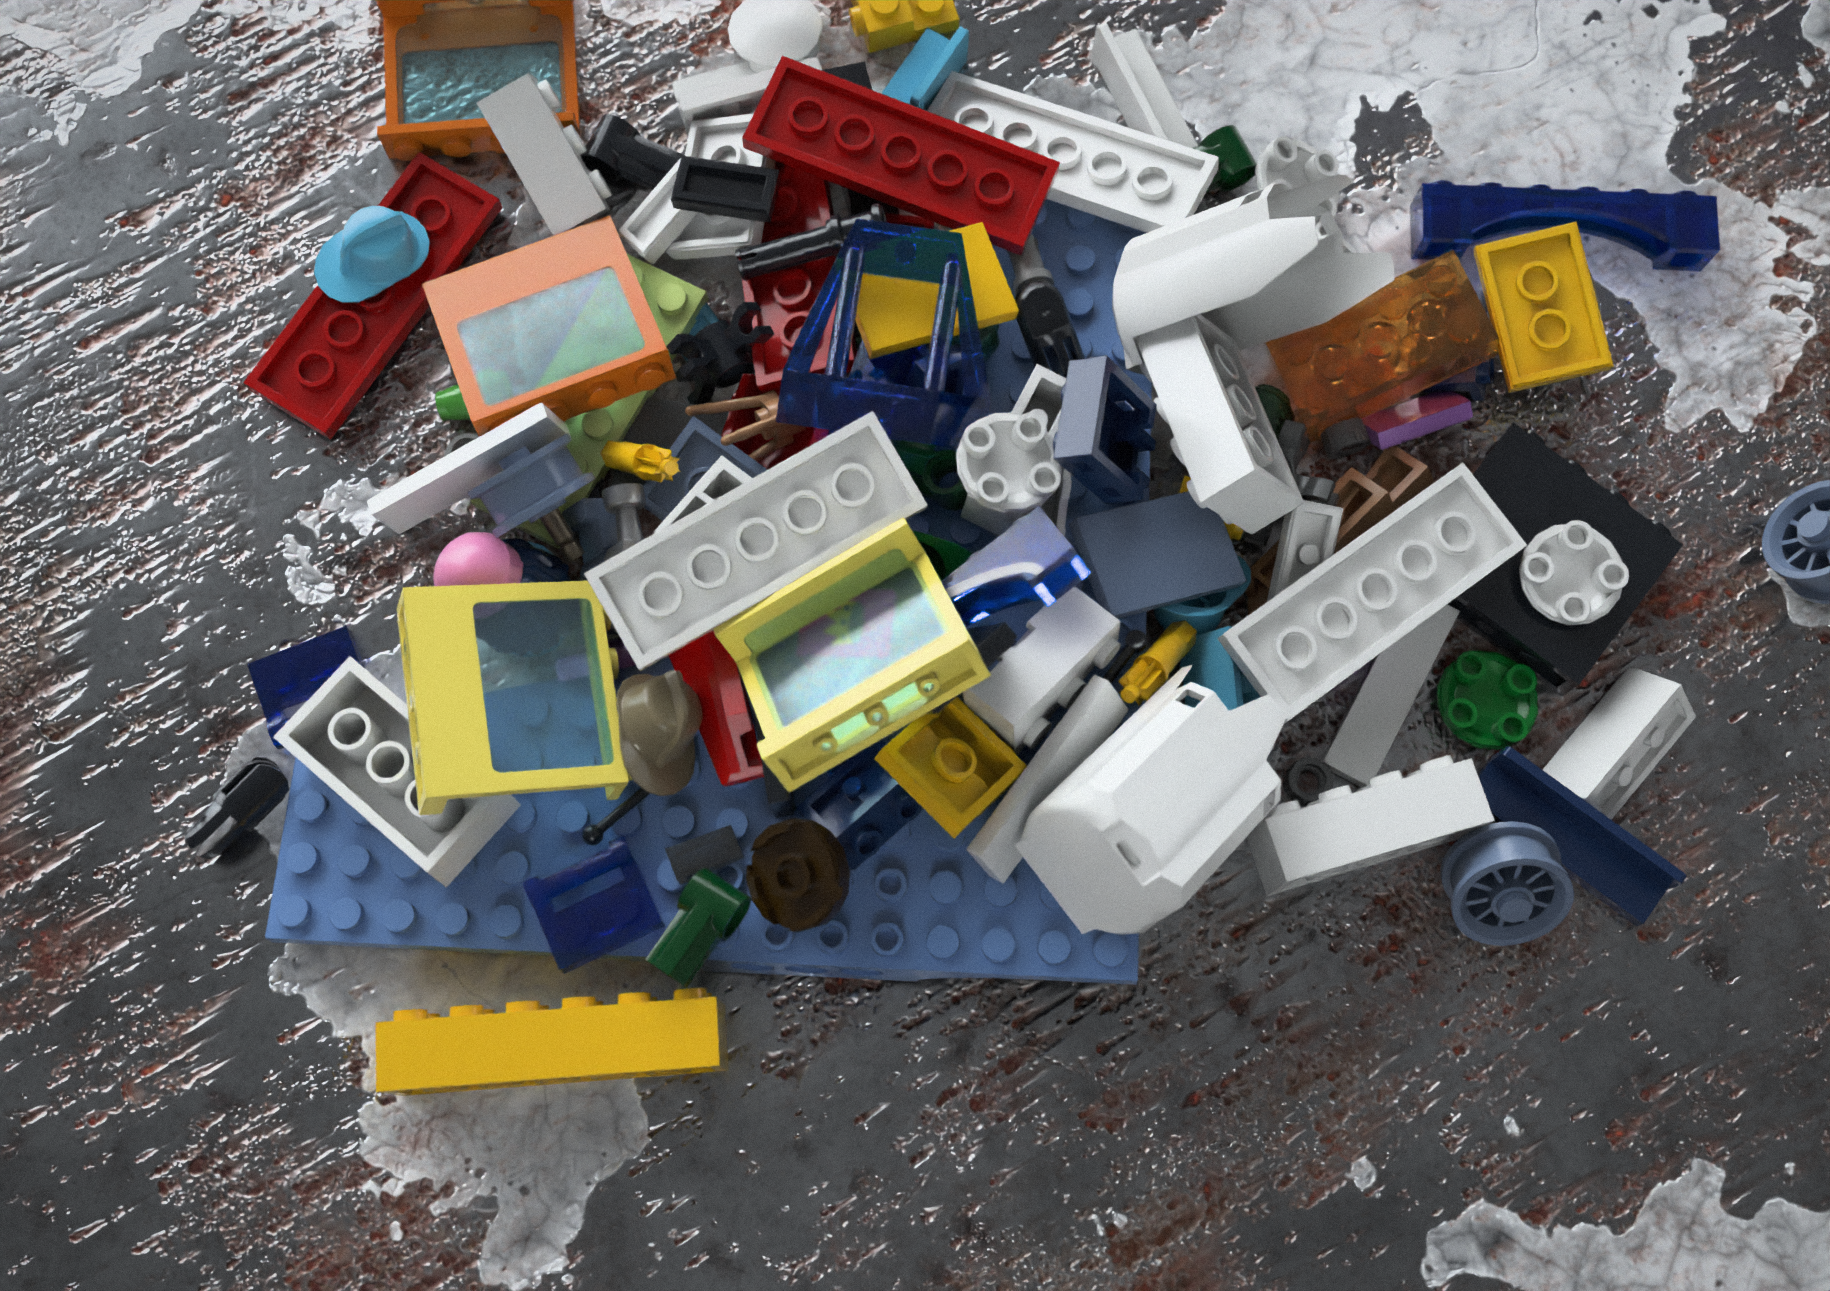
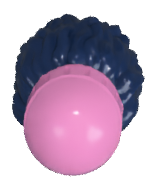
(484, 559)

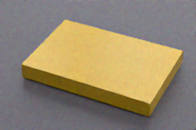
(1543, 307)
(901, 313)

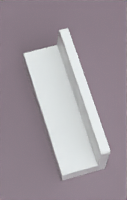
(1138, 86)
(724, 92)
(1622, 739)

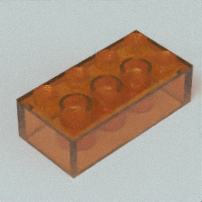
(1385, 346)

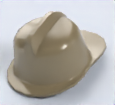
(658, 730)

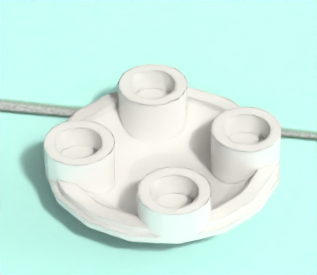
(775, 28)
(1294, 164)
(1008, 462)
(1572, 573)

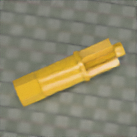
(643, 460)
(1153, 667)

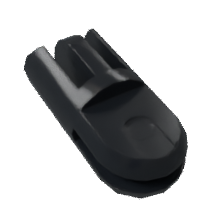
(1045, 324)
(238, 806)

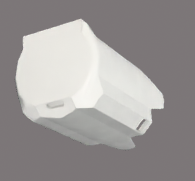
(1245, 269)
(1184, 785)

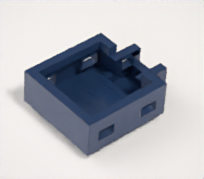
(1102, 432)

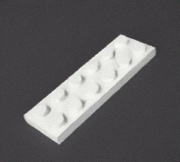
(1102, 164)
(754, 540)
(1372, 592)

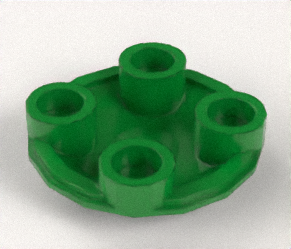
(1488, 699)

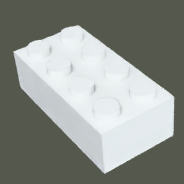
(1218, 423)
(360, 746)
(1368, 826)

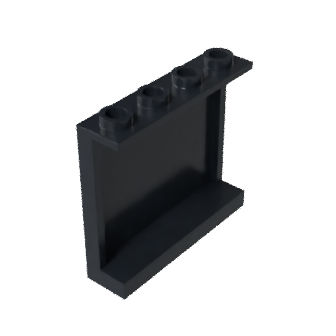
(1534, 493)

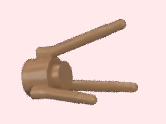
(765, 422)

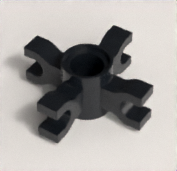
(719, 352)

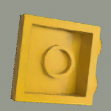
(900, 21)
(951, 765)

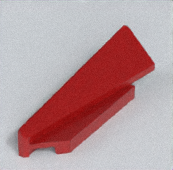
(727, 715)

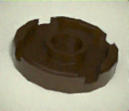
(798, 874)

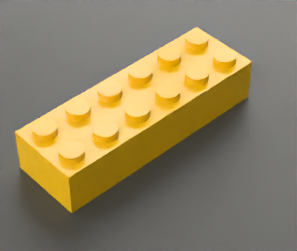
(551, 1046)

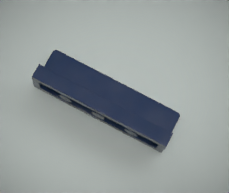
(1591, 845)

